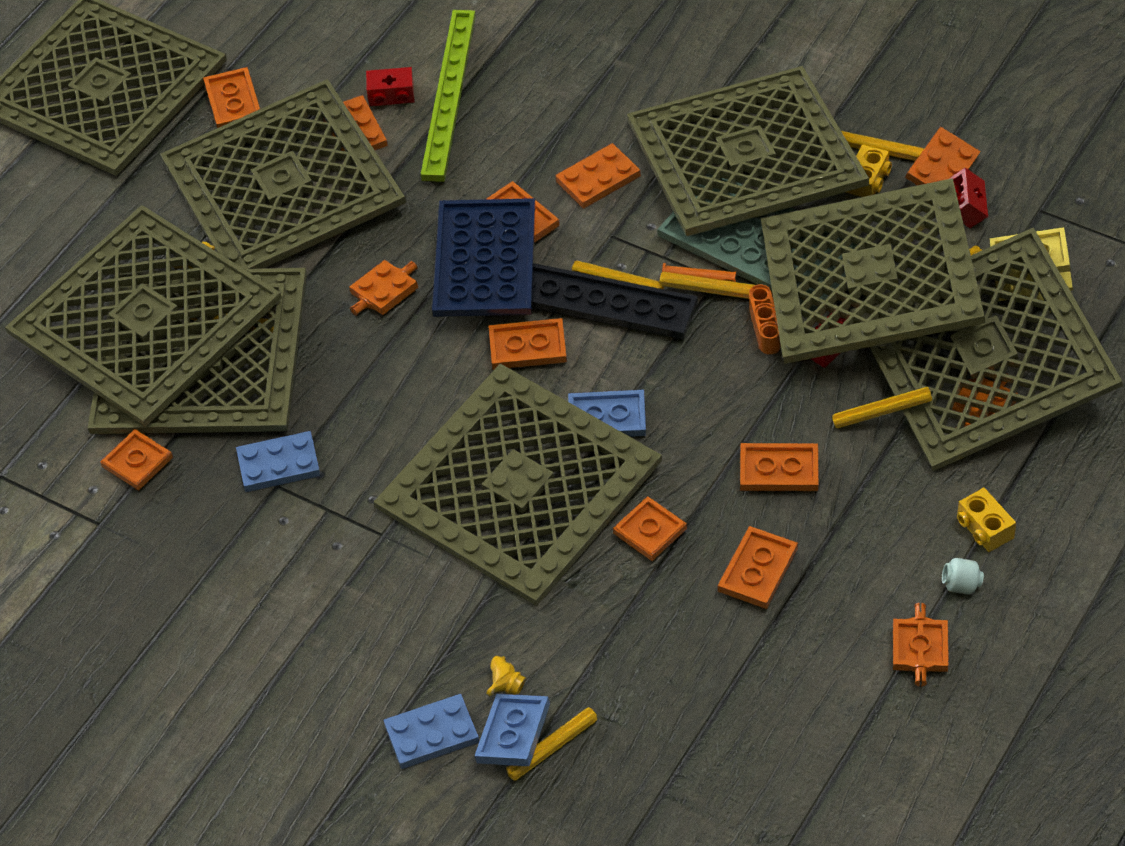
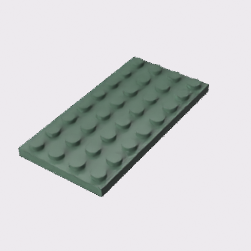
(738, 246)

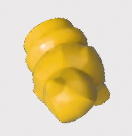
(505, 677)

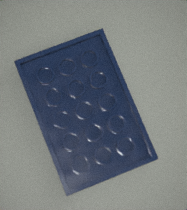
(484, 257)

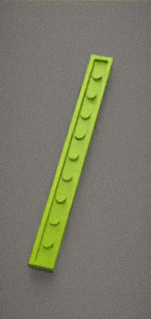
(448, 96)

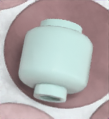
(962, 576)

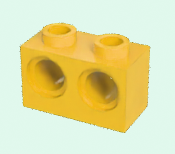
(876, 165)
(986, 520)

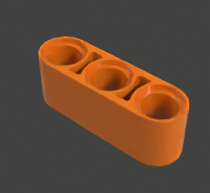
(764, 319)

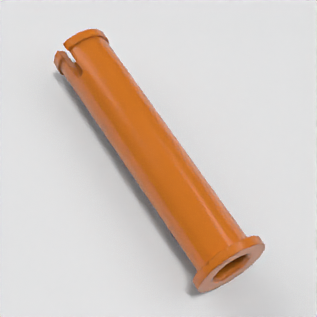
(706, 273)

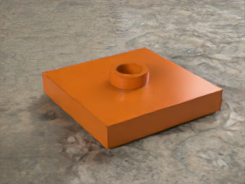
(136, 459)
(649, 528)

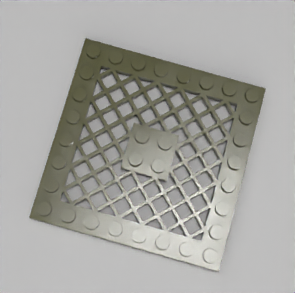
(103, 83)
(746, 150)
(283, 178)
(871, 271)
(143, 314)
(989, 347)
(266, 413)
(518, 483)

